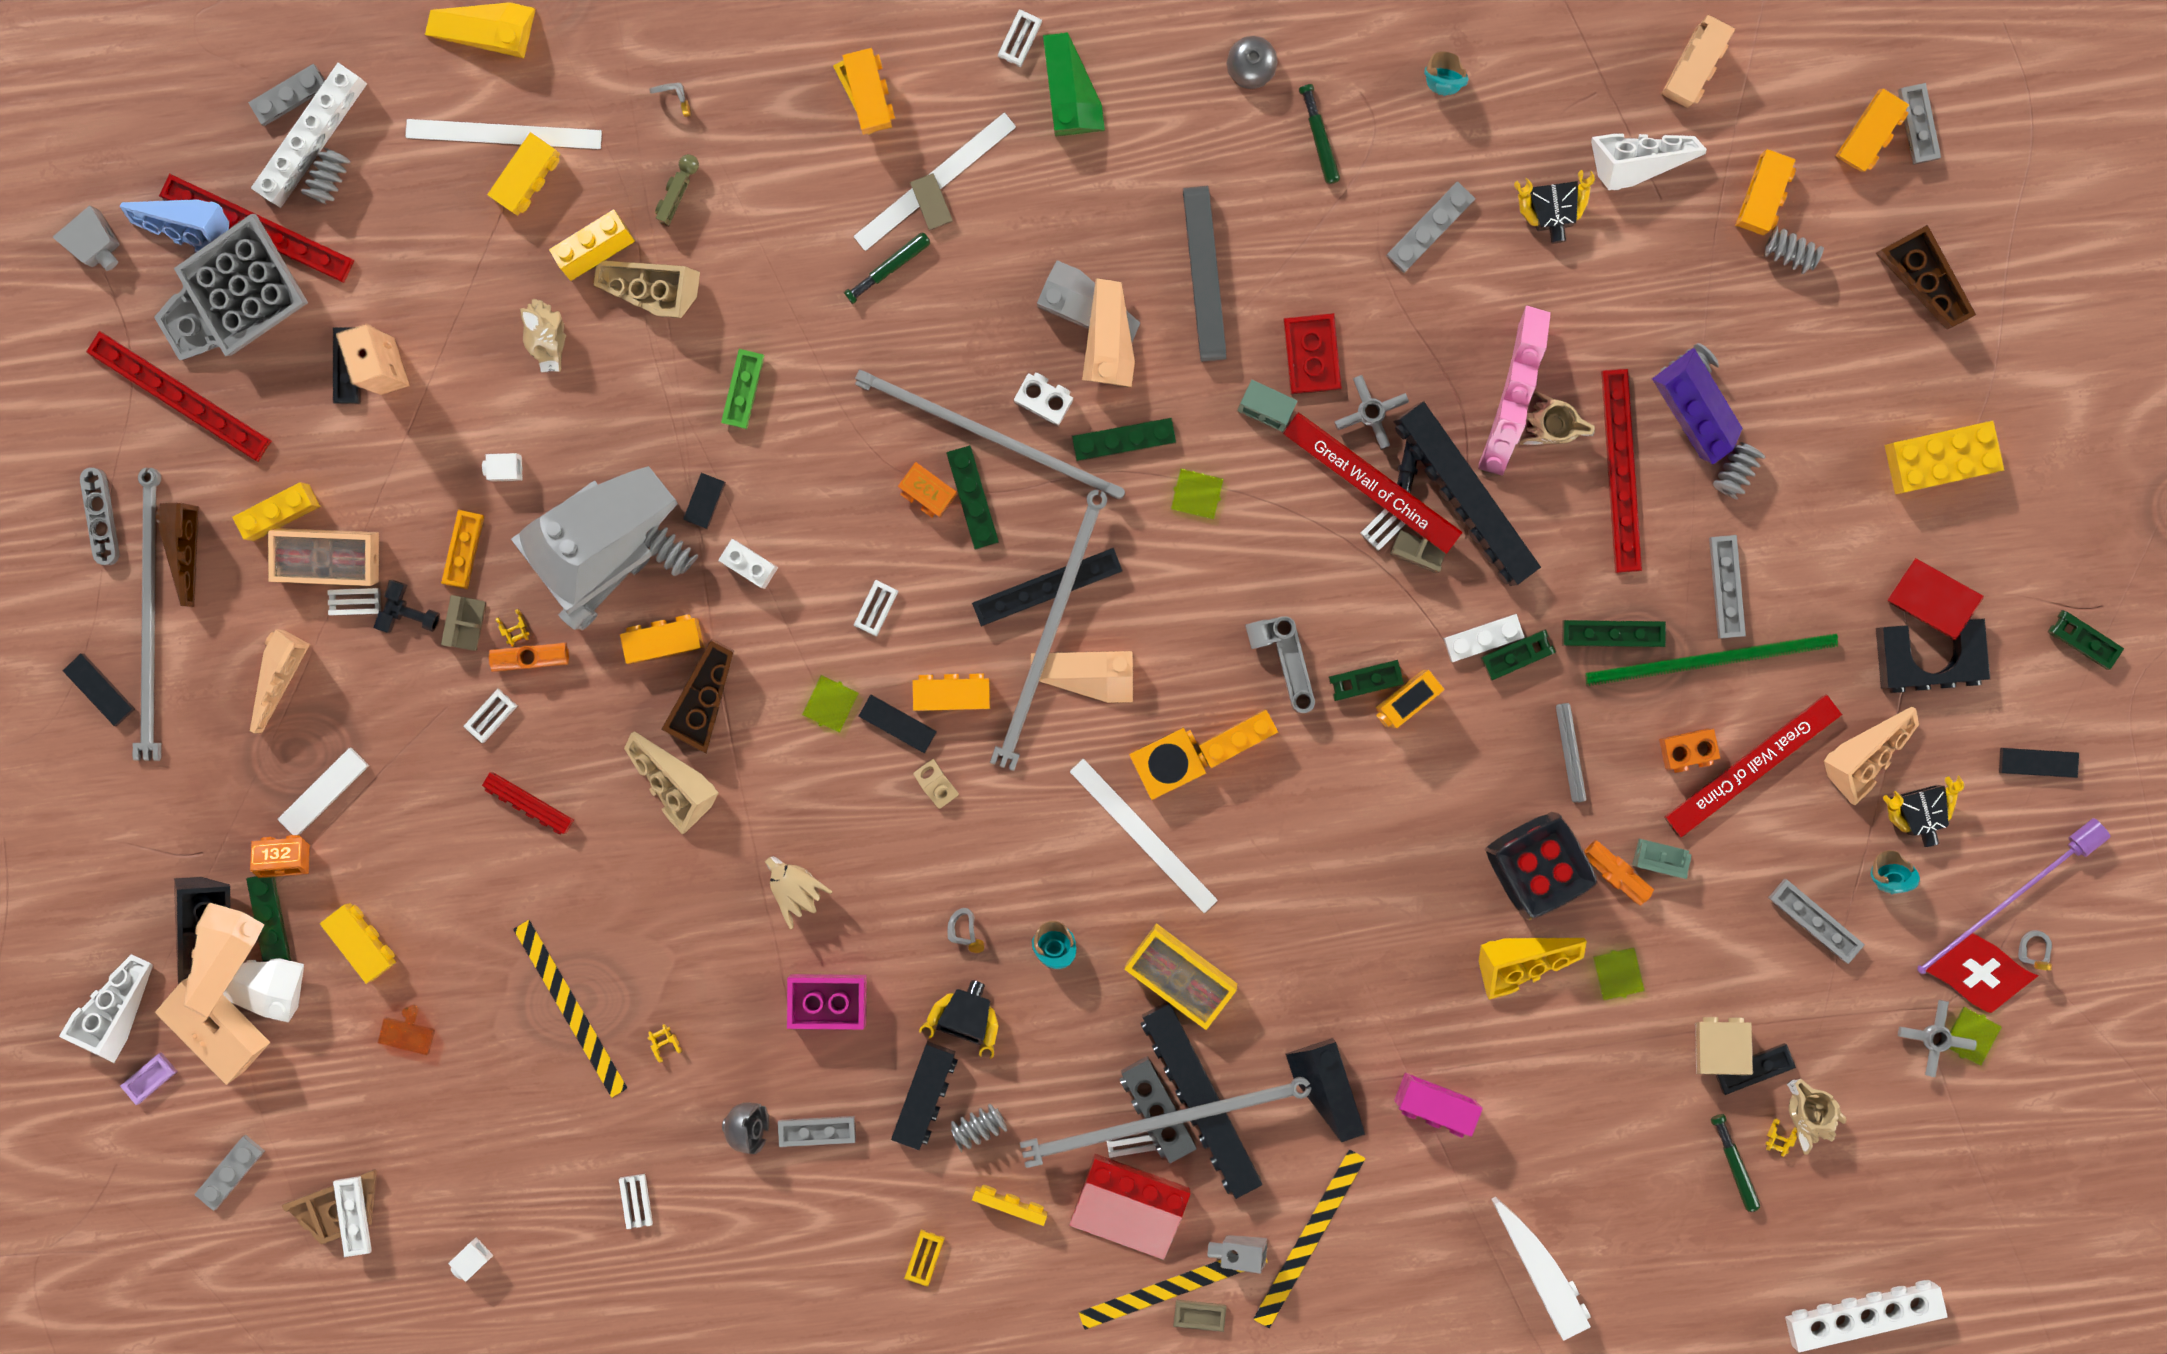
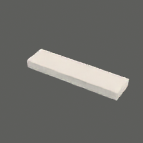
(323, 792)

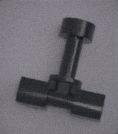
(396, 608)

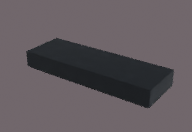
(343, 389)
(98, 689)
(897, 723)
(2039, 762)
(1764, 1066)

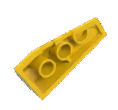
(490, 27)

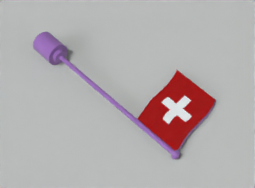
(1983, 970)

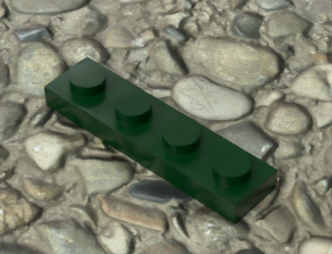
(1124, 439)
(972, 497)
(1614, 633)
(268, 911)

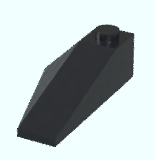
(191, 900)
(1329, 1087)

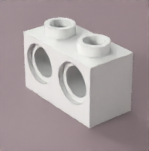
(1040, 404)
(748, 563)

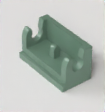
(1267, 405)
(1662, 858)

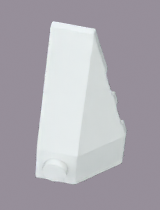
(1630, 161)
(267, 988)
(108, 1016)

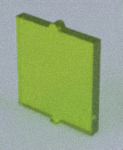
(1197, 494)
(830, 703)
(1618, 973)
(1978, 1028)

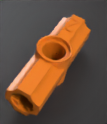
(513, 658)
(1618, 873)

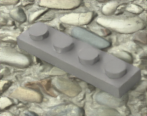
(1430, 227)
(1727, 586)
(1816, 921)

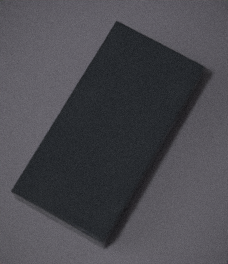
(704, 500)

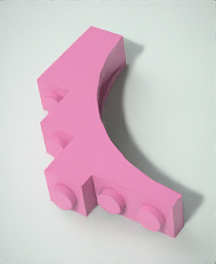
(1518, 390)

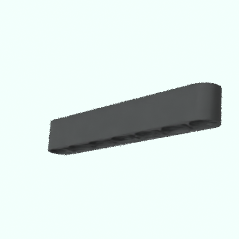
(1204, 273)

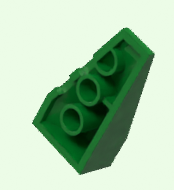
(1072, 95)

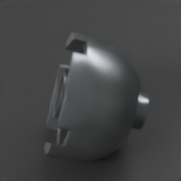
(1252, 62)
(745, 1127)

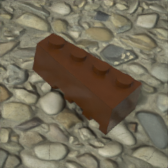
(1927, 274)
(699, 702)

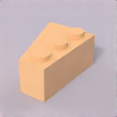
(1698, 61)

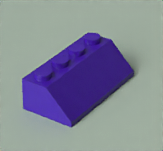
(1699, 407)

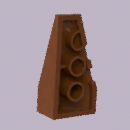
(179, 536)

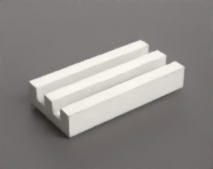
(1011, 58)
(1371, 539)
(885, 588)
(332, 602)
(504, 700)
(1133, 1150)
(626, 1204)

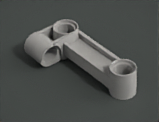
(585, 614)
(1290, 655)

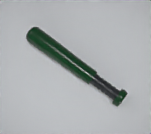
(1320, 137)
(894, 262)
(1736, 1165)

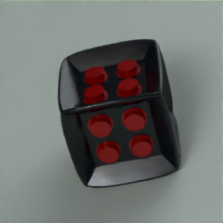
(1541, 865)

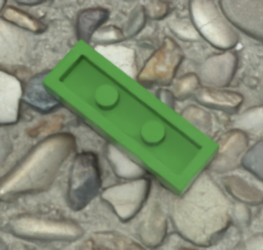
(742, 389)

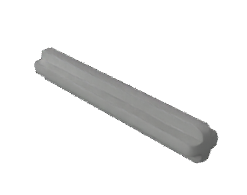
(1571, 752)

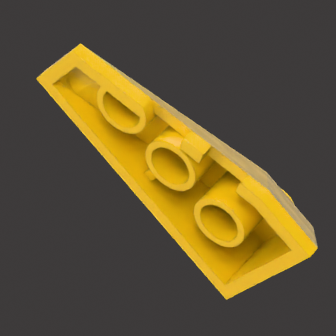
(1517, 960)

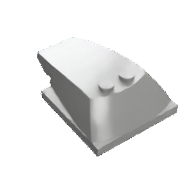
(229, 293)
(595, 535)

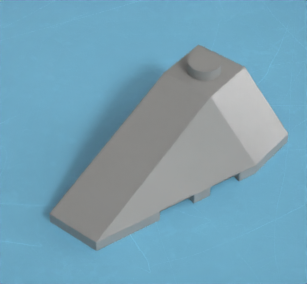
(1070, 296)

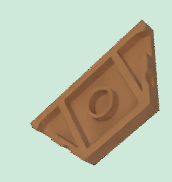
(319, 1212)

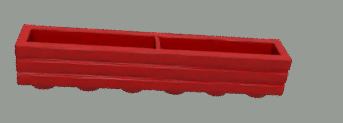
(527, 802)

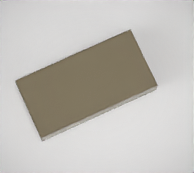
(931, 201)
(1199, 1315)

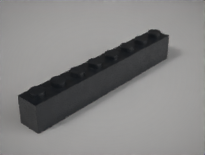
(1467, 494)
(1198, 1090)

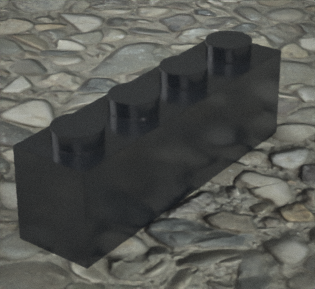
(923, 1096)

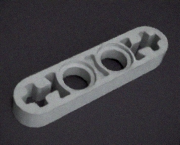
(95, 517)

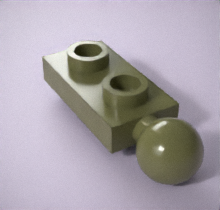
(676, 188)

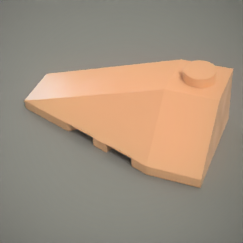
(277, 669)
(1092, 674)
(1862, 757)

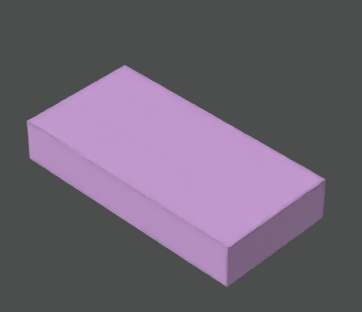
(148, 1078)

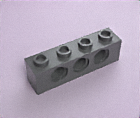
(1142, 1072)

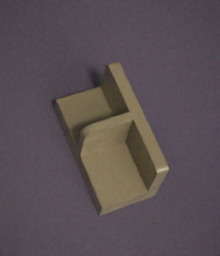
(1418, 551)
(463, 623)

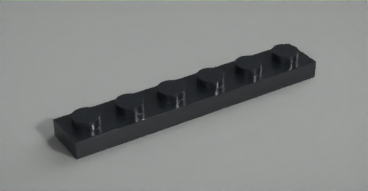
(1044, 588)

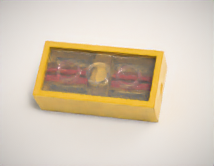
(1181, 976)

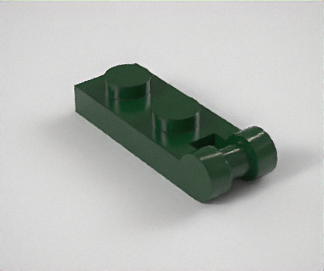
(2086, 640)
(1517, 655)
(1367, 680)

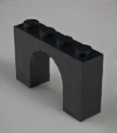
(1899, 670)

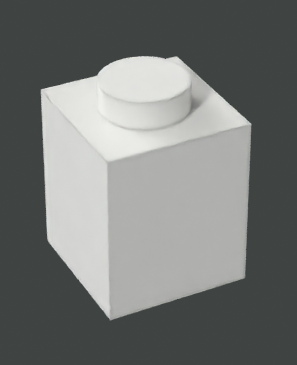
(502, 467)
(470, 1260)

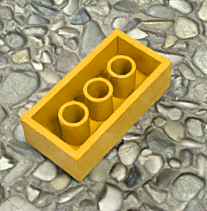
(1944, 457)

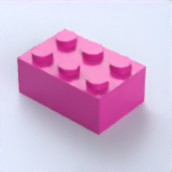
(826, 1001)
(1437, 1105)

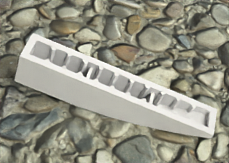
(1548, 1279)

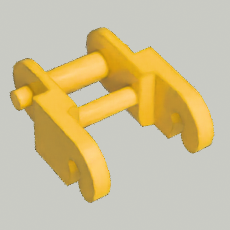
(506, 632)
(671, 1039)
(1788, 1141)

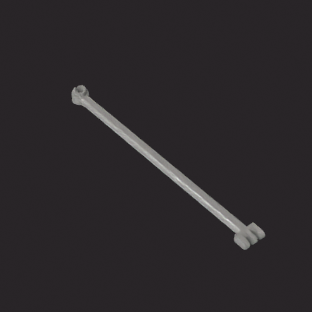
(867, 380)
(148, 618)
(1049, 633)
(1161, 1121)

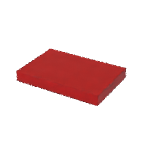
(1312, 353)
(1935, 599)

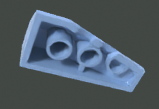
(182, 220)

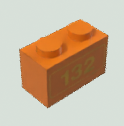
(927, 490)
(279, 856)

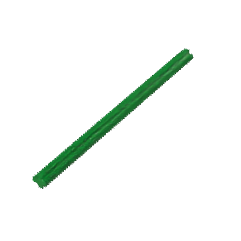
(1712, 658)

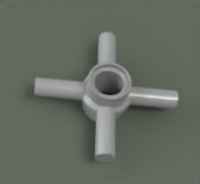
(1382, 407)
(1946, 1042)

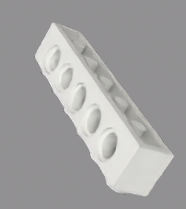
(309, 135)
(1930, 1308)

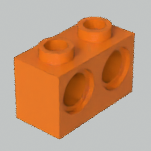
(1688, 743)

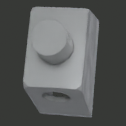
(90, 239)
(1250, 1252)

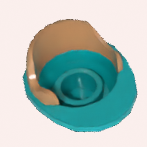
(1445, 73)
(1894, 873)
(1054, 945)

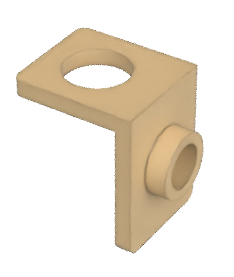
(937, 785)

